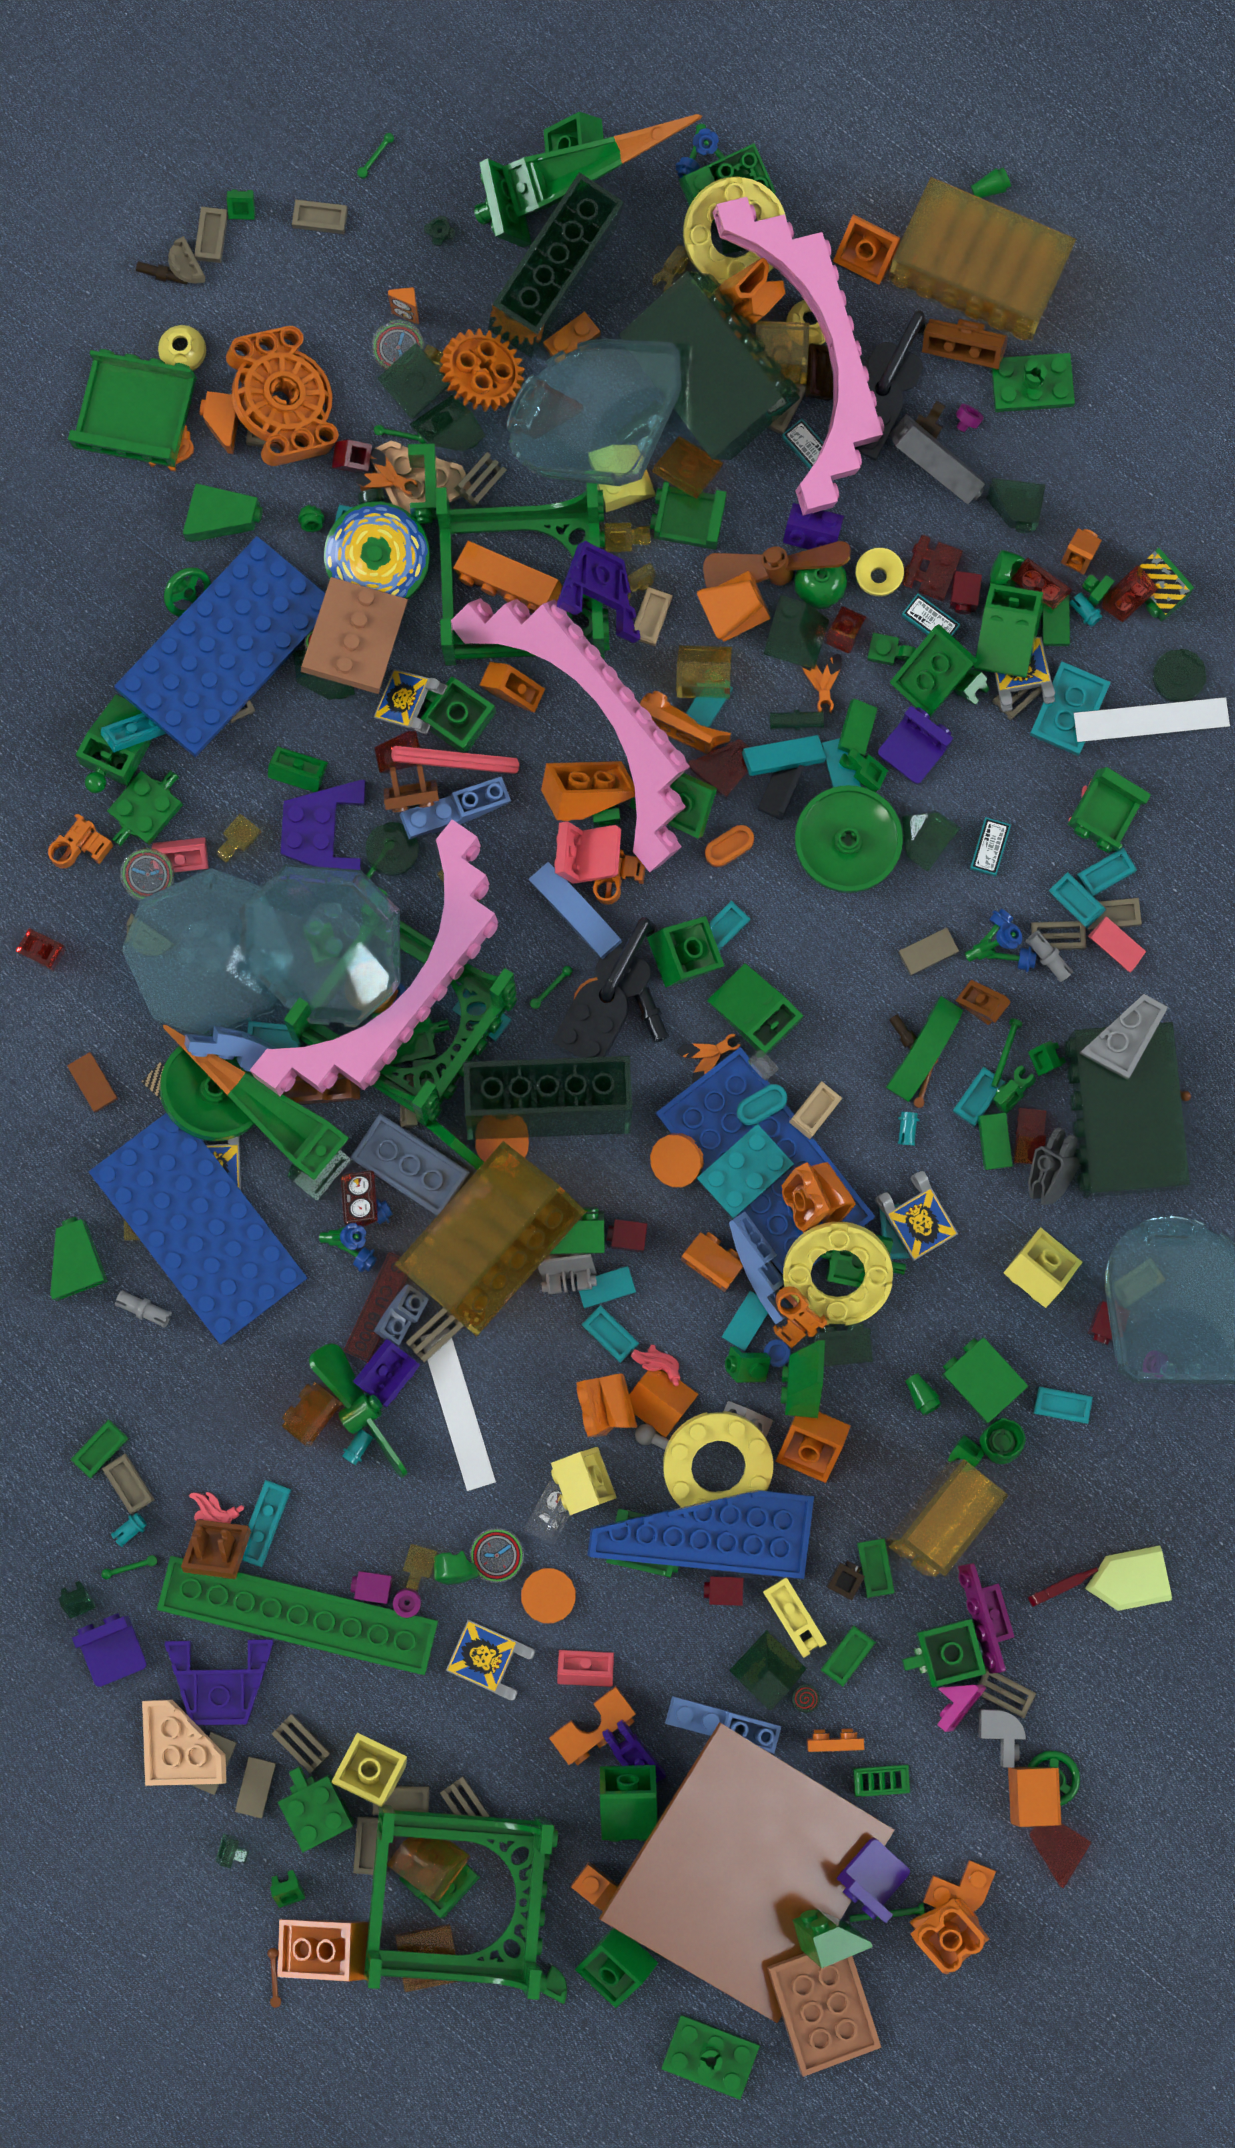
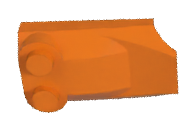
(680, 725)

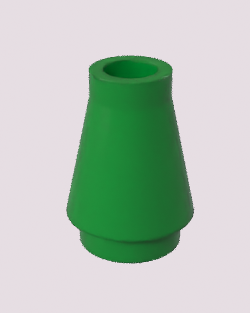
(992, 184)
(923, 1395)

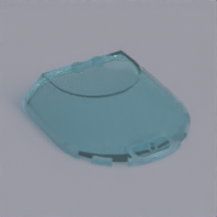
(596, 411)
(1173, 1303)

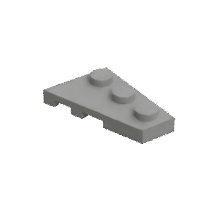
(1127, 1037)

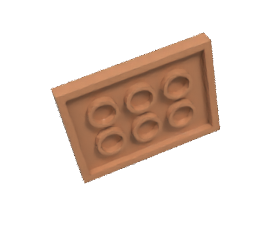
(354, 635)
(823, 2012)

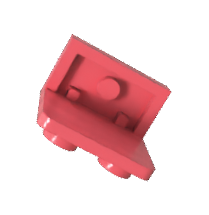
(587, 853)

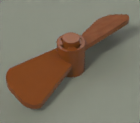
(773, 563)

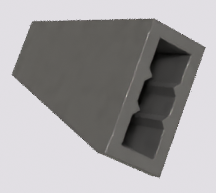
(937, 459)

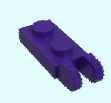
(632, 1750)

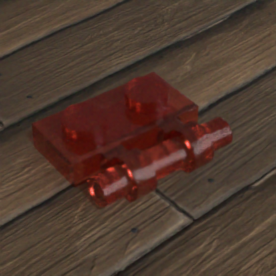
(939, 572)

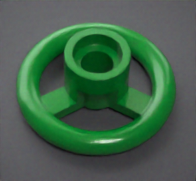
(182, 588)
(1054, 1757)

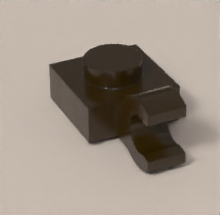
(929, 422)

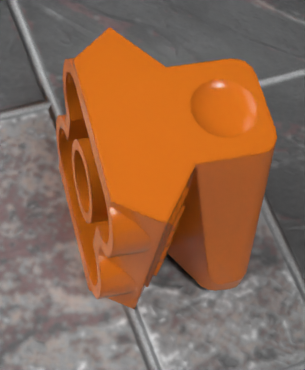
(751, 292)
(734, 606)
(816, 1196)
(605, 1405)
(949, 1934)

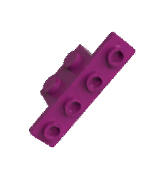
(989, 1616)

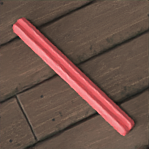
(455, 759)

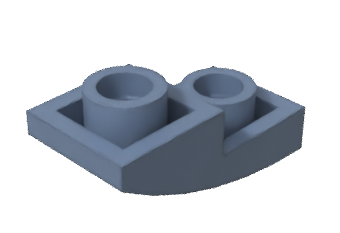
(400, 1313)

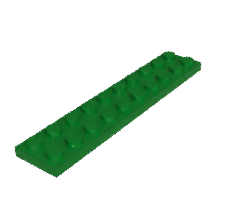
(301, 1617)

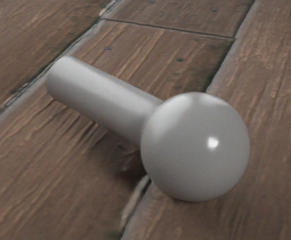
(647, 1435)

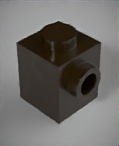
(846, 1580)

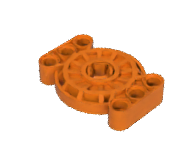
(294, 375)

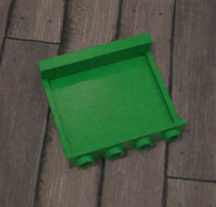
(134, 408)

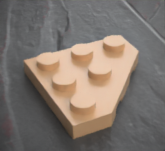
(448, 476)
(177, 1748)

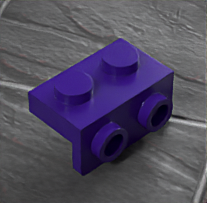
(812, 529)
(386, 1372)

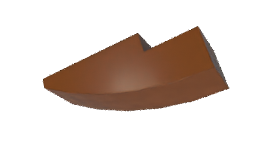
(306, 1094)

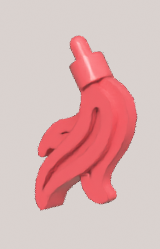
(656, 1360)
(211, 1509)

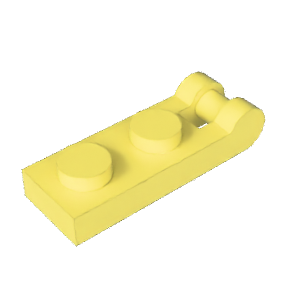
(794, 1616)

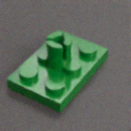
(499, 207)
(1033, 383)
(933, 670)
(698, 800)
(710, 2056)

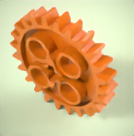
(482, 370)

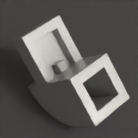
(1003, 1726)

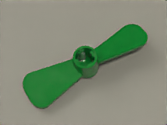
(360, 1409)

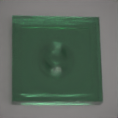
(413, 381)

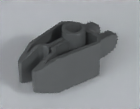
(1053, 1167)

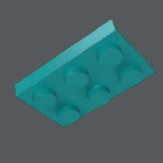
(1074, 693)
(745, 1171)

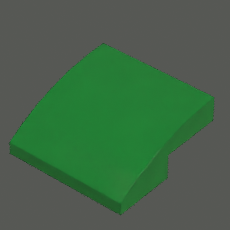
(462, 1883)

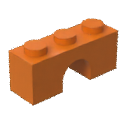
(575, 1743)

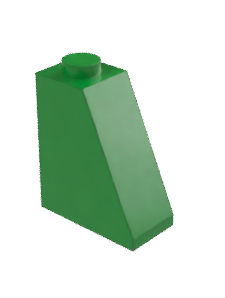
(220, 513)
(75, 1260)

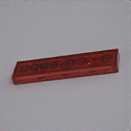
(385, 1289)

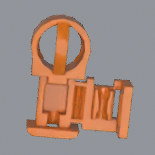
(82, 838)
(627, 868)
(797, 1322)

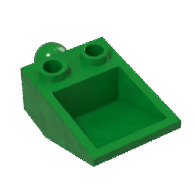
(95, 744)

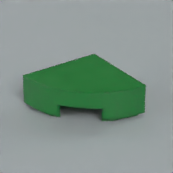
(556, 1985)

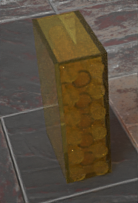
(981, 259)
(490, 1238)
(946, 1518)

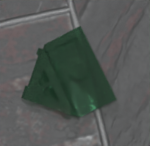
(927, 837)

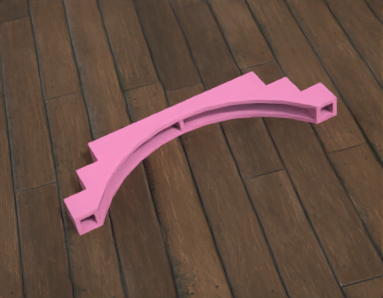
(810, 270)
(649, 752)
(367, 1049)

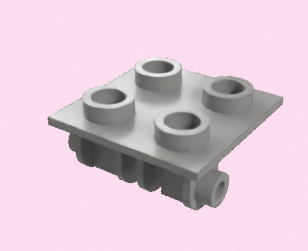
(556, 1268)

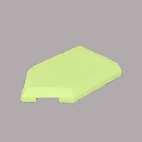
(1132, 1579)

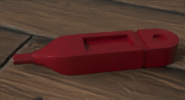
(1060, 1587)

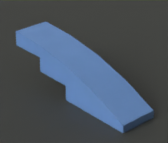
(575, 910)
(755, 1257)

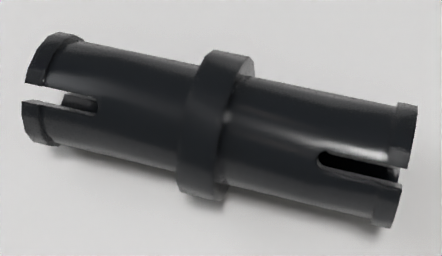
(651, 1016)

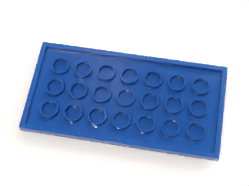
(224, 647)
(710, 1117)
(198, 1226)

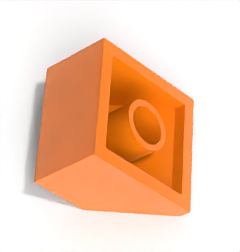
(712, 1260)
(813, 1445)

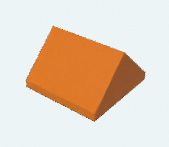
(867, 249)
(660, 1402)
(1034, 1796)

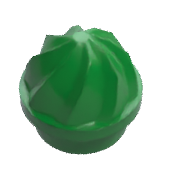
(311, 518)

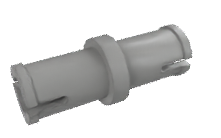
(1049, 956)
(143, 1308)

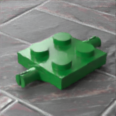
(145, 808)
(421, 1043)
(849, 1270)

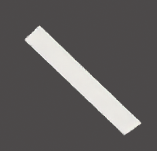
(1151, 719)
(459, 1414)

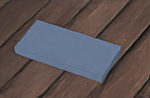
(409, 1165)

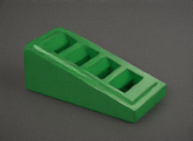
(858, 1780)

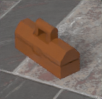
(964, 342)

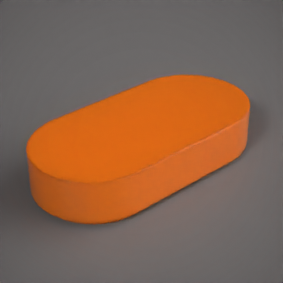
(729, 846)

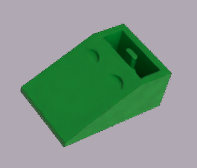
(741, 163)
(1009, 630)
(755, 1009)

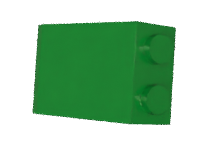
(628, 1802)

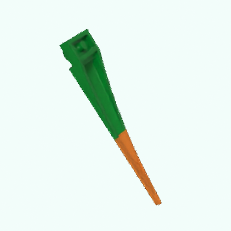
(544, 178)
(296, 1131)

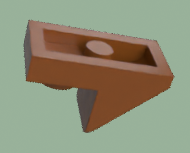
(983, 1002)

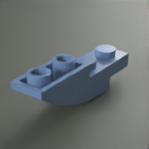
(460, 807)
(227, 1044)
(705, 1718)

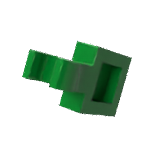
(885, 650)
(868, 770)
(1011, 1093)

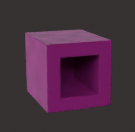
(372, 1587)

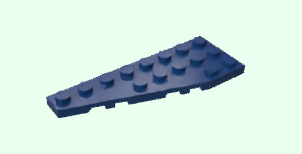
(736, 1533)

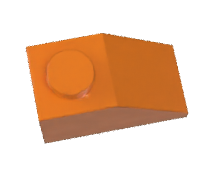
(220, 418)
(1081, 550)
(512, 686)
(594, 1886)

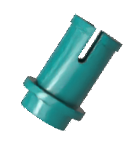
(1086, 609)
(907, 1128)
(357, 1447)
(129, 1529)

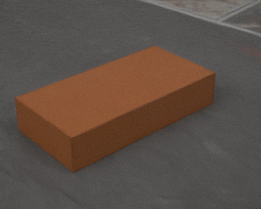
(92, 1082)

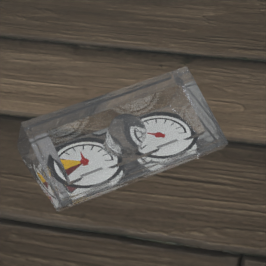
(548, 1515)

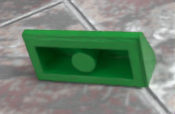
(297, 769)

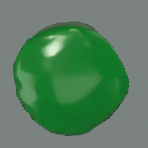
(1005, 568)
(1002, 1441)
(454, 1569)

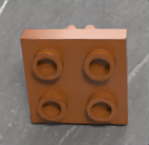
(421, 793)
(216, 1549)

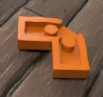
(972, 1887)

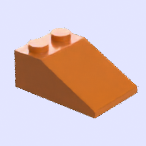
(585, 788)
(322, 1949)

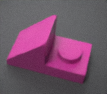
(963, 1700)

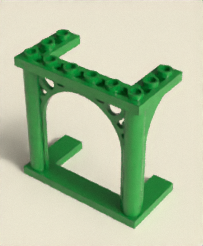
(577, 513)
(495, 992)
(519, 1971)

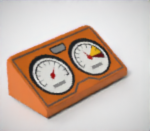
(404, 304)

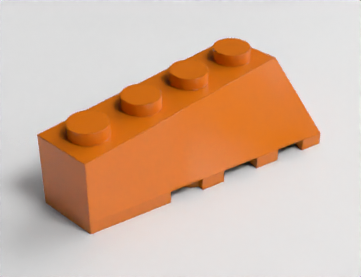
(505, 577)

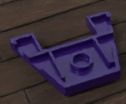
(603, 579)
(311, 823)
(219, 1694)

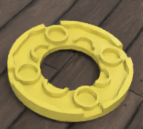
(700, 216)
(840, 1236)
(707, 1429)

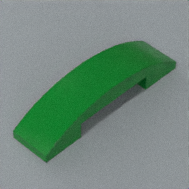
(925, 1049)

